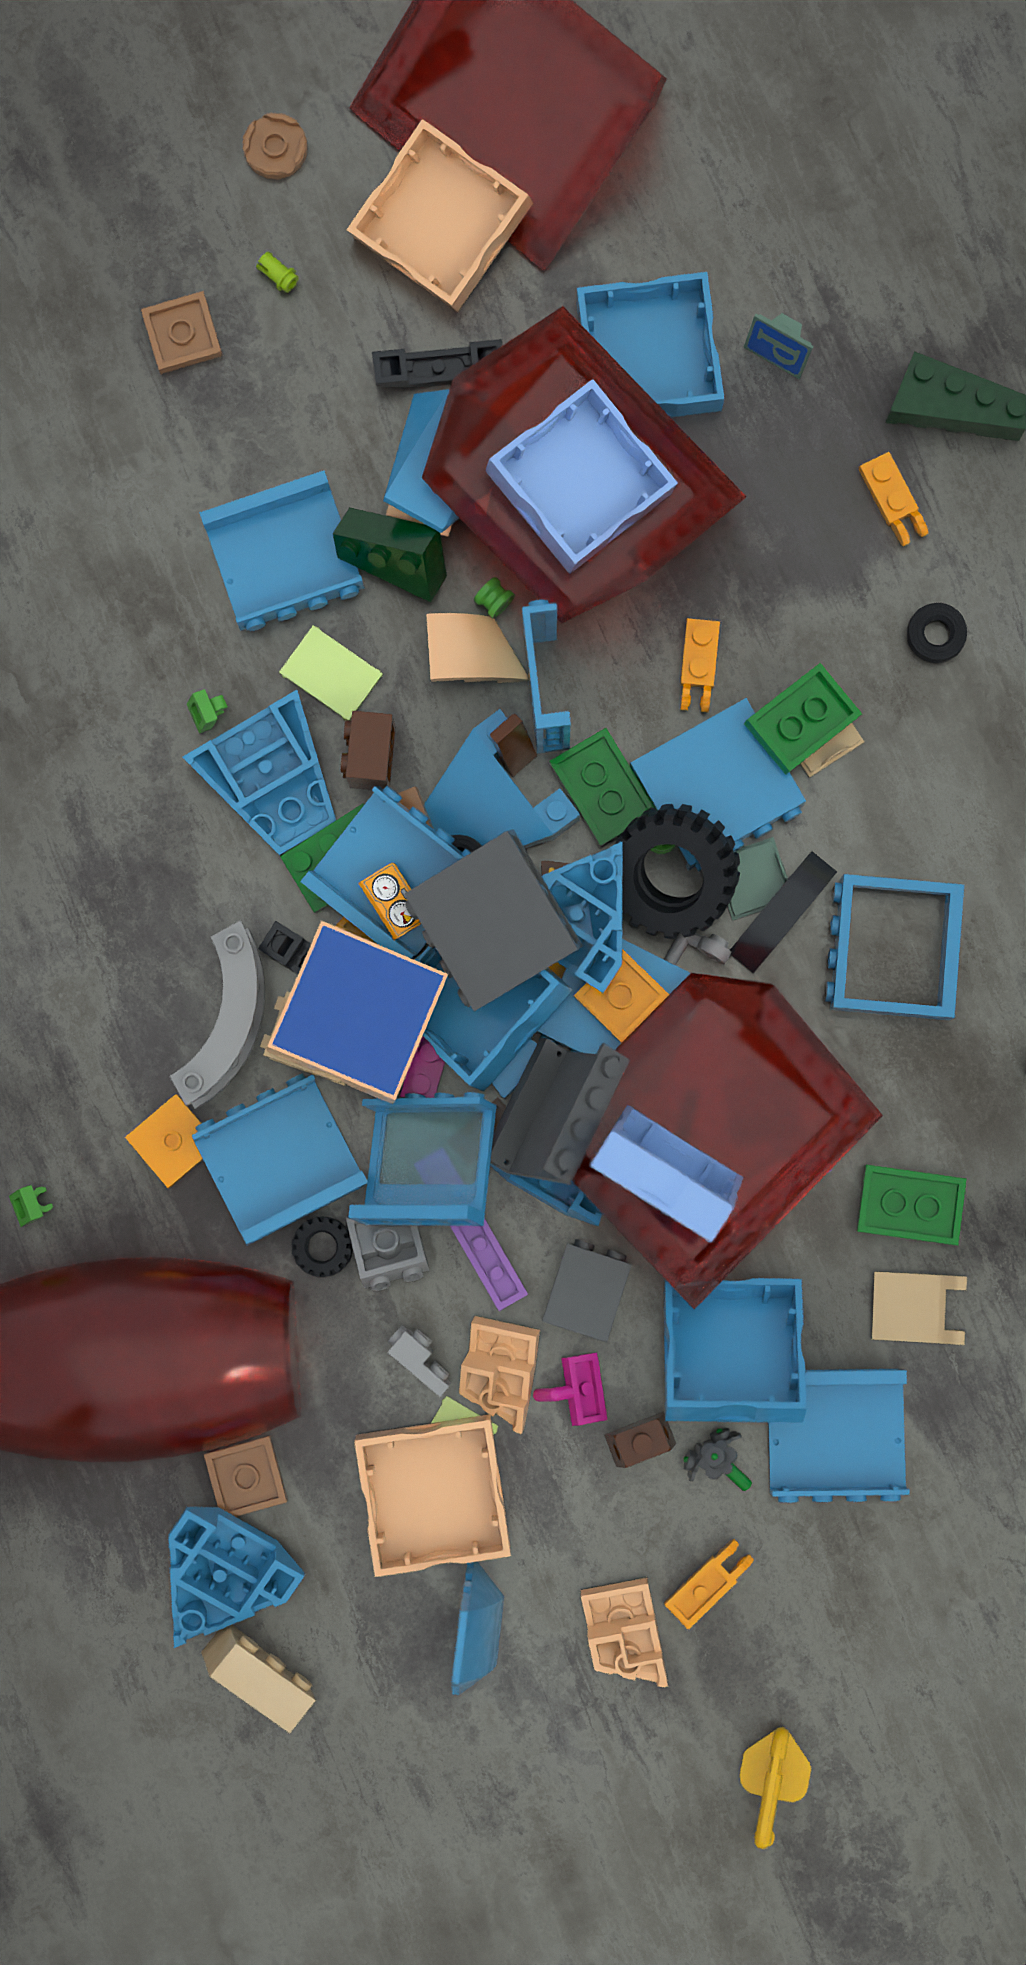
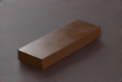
(513, 744)

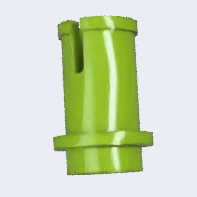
(277, 272)

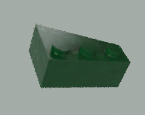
(392, 550)

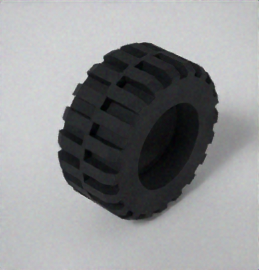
(705, 843)

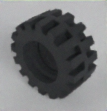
(307, 1231)

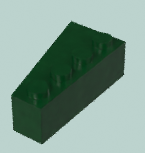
(957, 401)

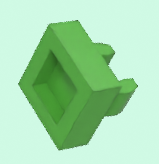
(204, 710)
(26, 1204)

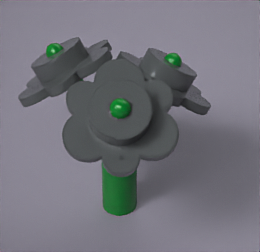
(717, 1458)

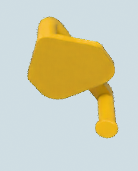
(776, 1772)

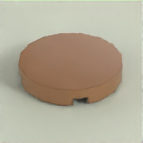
(275, 146)

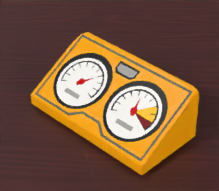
(386, 893)

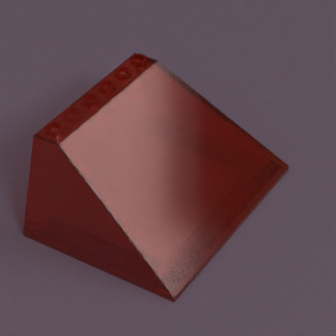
(521, 91)
(518, 391)
(748, 1087)

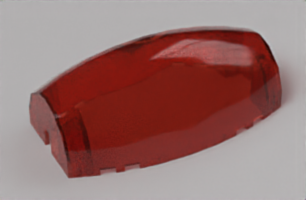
(144, 1359)

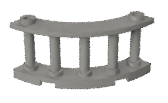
(237, 1021)

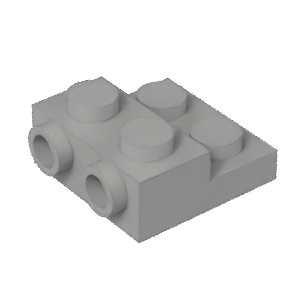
(387, 1253)
(412, 1351)

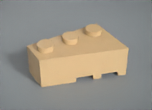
(257, 1677)

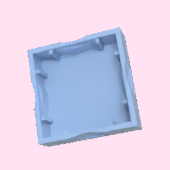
(580, 476)
(668, 1173)

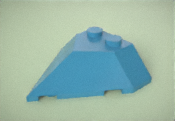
(593, 904)
(224, 1572)

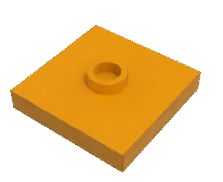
(625, 1001)
(167, 1141)

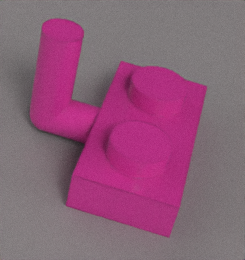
(424, 1071)
(582, 1390)

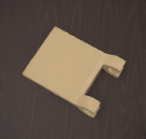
(914, 1307)

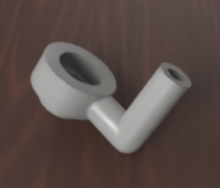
(713, 947)

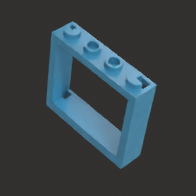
(949, 950)

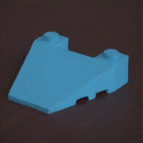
(484, 802)

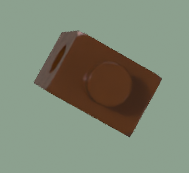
(640, 1441)

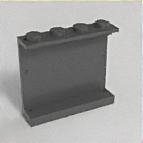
(492, 920)
(556, 1111)

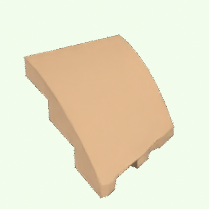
(470, 650)
(500, 1369)
(624, 1631)

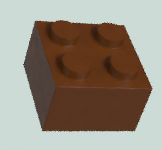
(369, 751)

